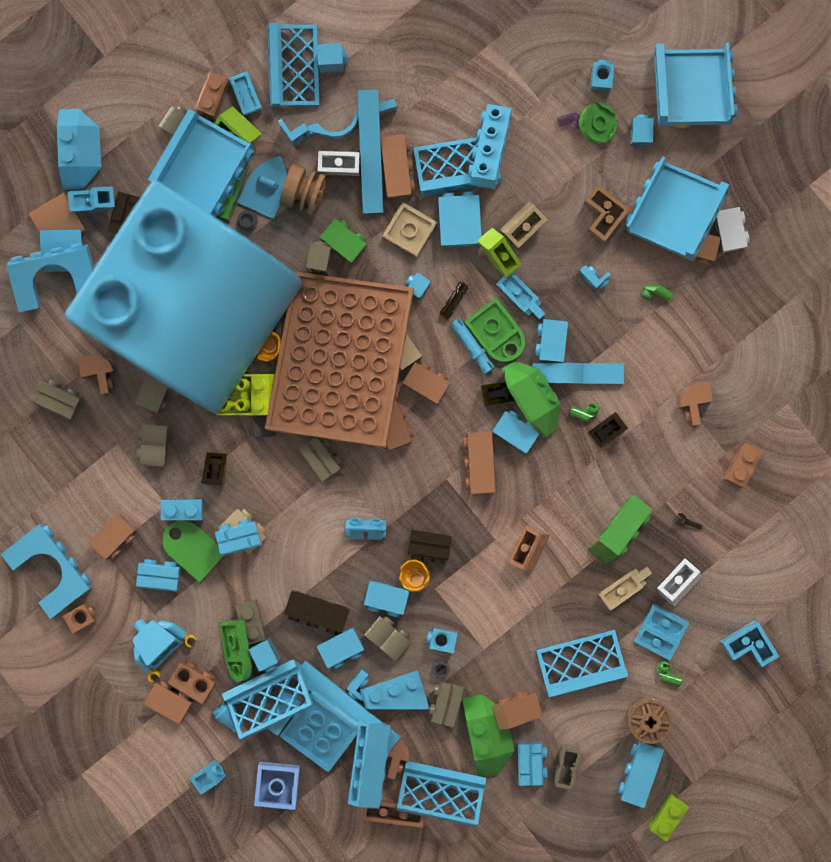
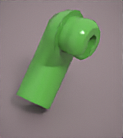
(658, 290)
(585, 414)

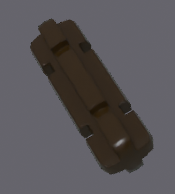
(454, 300)

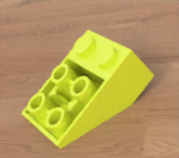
(250, 396)

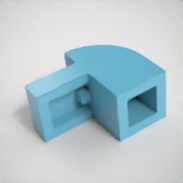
(92, 200)

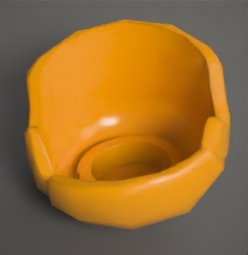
(270, 349)
(414, 576)

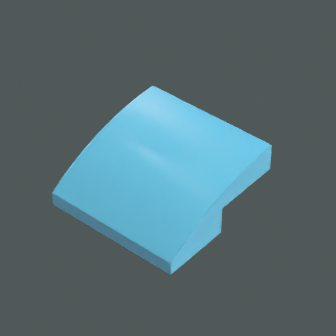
(58, 238)
(661, 631)

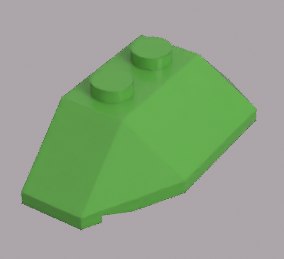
(533, 396)
(490, 744)

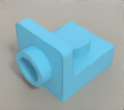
(590, 276)
(358, 681)
(208, 777)

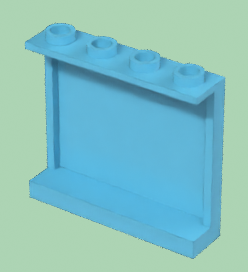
(694, 86)
(203, 163)
(676, 209)

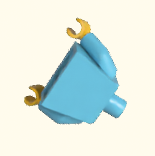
(156, 643)

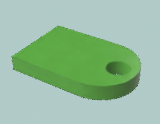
(496, 330)
(193, 550)
(236, 649)

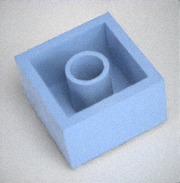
(277, 785)

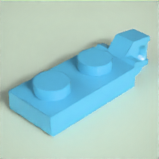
(521, 295)

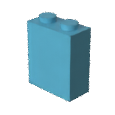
(459, 220)

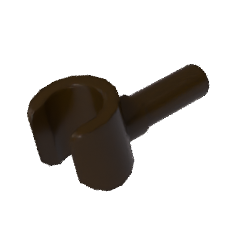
(688, 522)

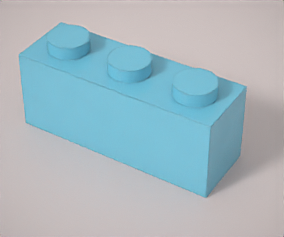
(640, 773)

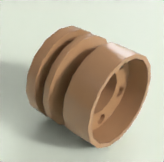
(302, 189)
(640, 711)

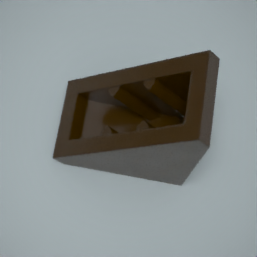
(496, 394)
(608, 429)
(214, 469)

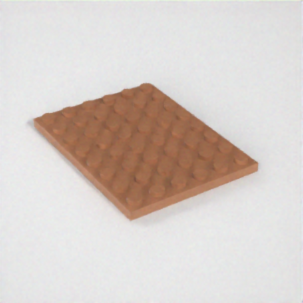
(340, 360)

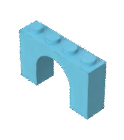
(23, 271)
(73, 582)

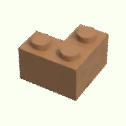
(610, 213)

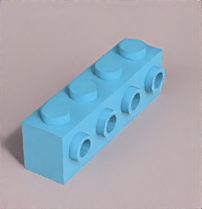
(491, 146)
(369, 764)

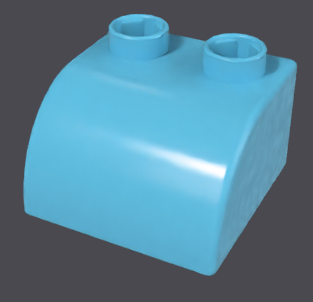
(184, 297)

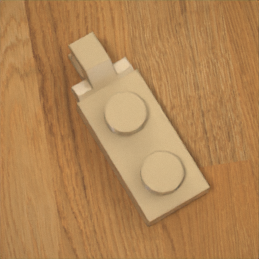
(624, 587)

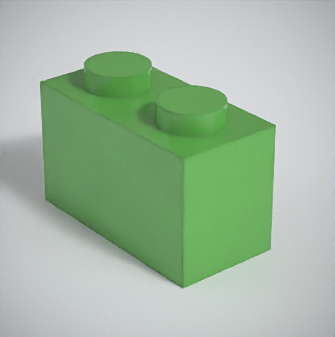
(343, 240)

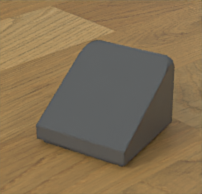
(259, 428)

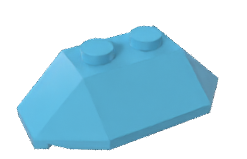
(77, 149)

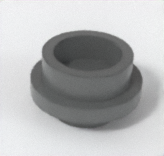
(247, 220)

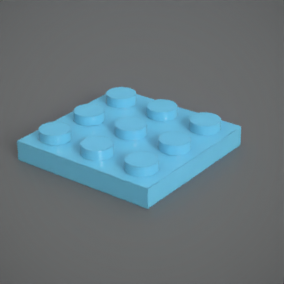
(321, 732)

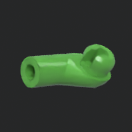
(666, 676)

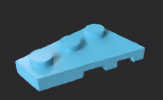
(396, 693)

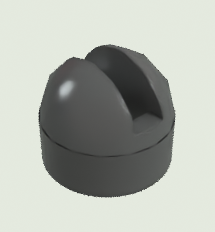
(443, 671)

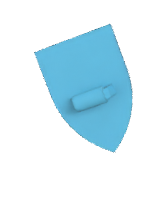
(265, 187)

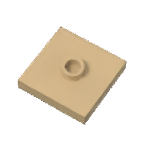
(409, 229)

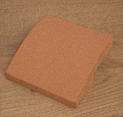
(56, 216)

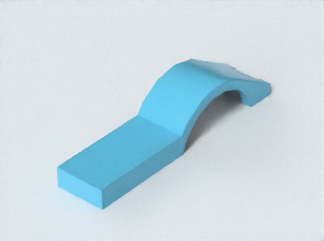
(317, 130)
(582, 373)

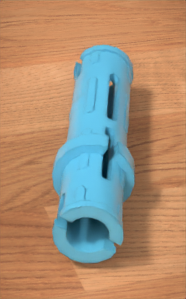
(476, 352)

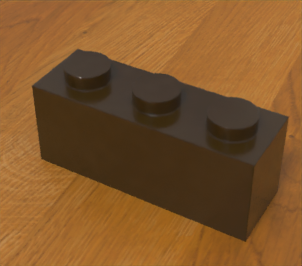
(316, 612)

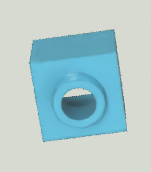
(419, 284)

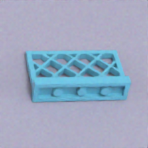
(275, 65)
(446, 184)
(586, 681)
(260, 684)
(440, 778)

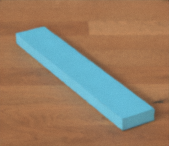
(370, 151)
(329, 690)

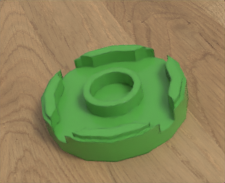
(598, 123)

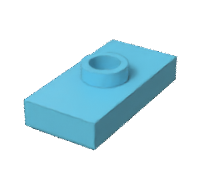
(245, 93)

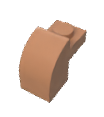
(97, 366)
(694, 395)
(398, 752)

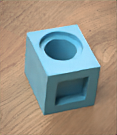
(599, 84)
(642, 130)
(451, 640)

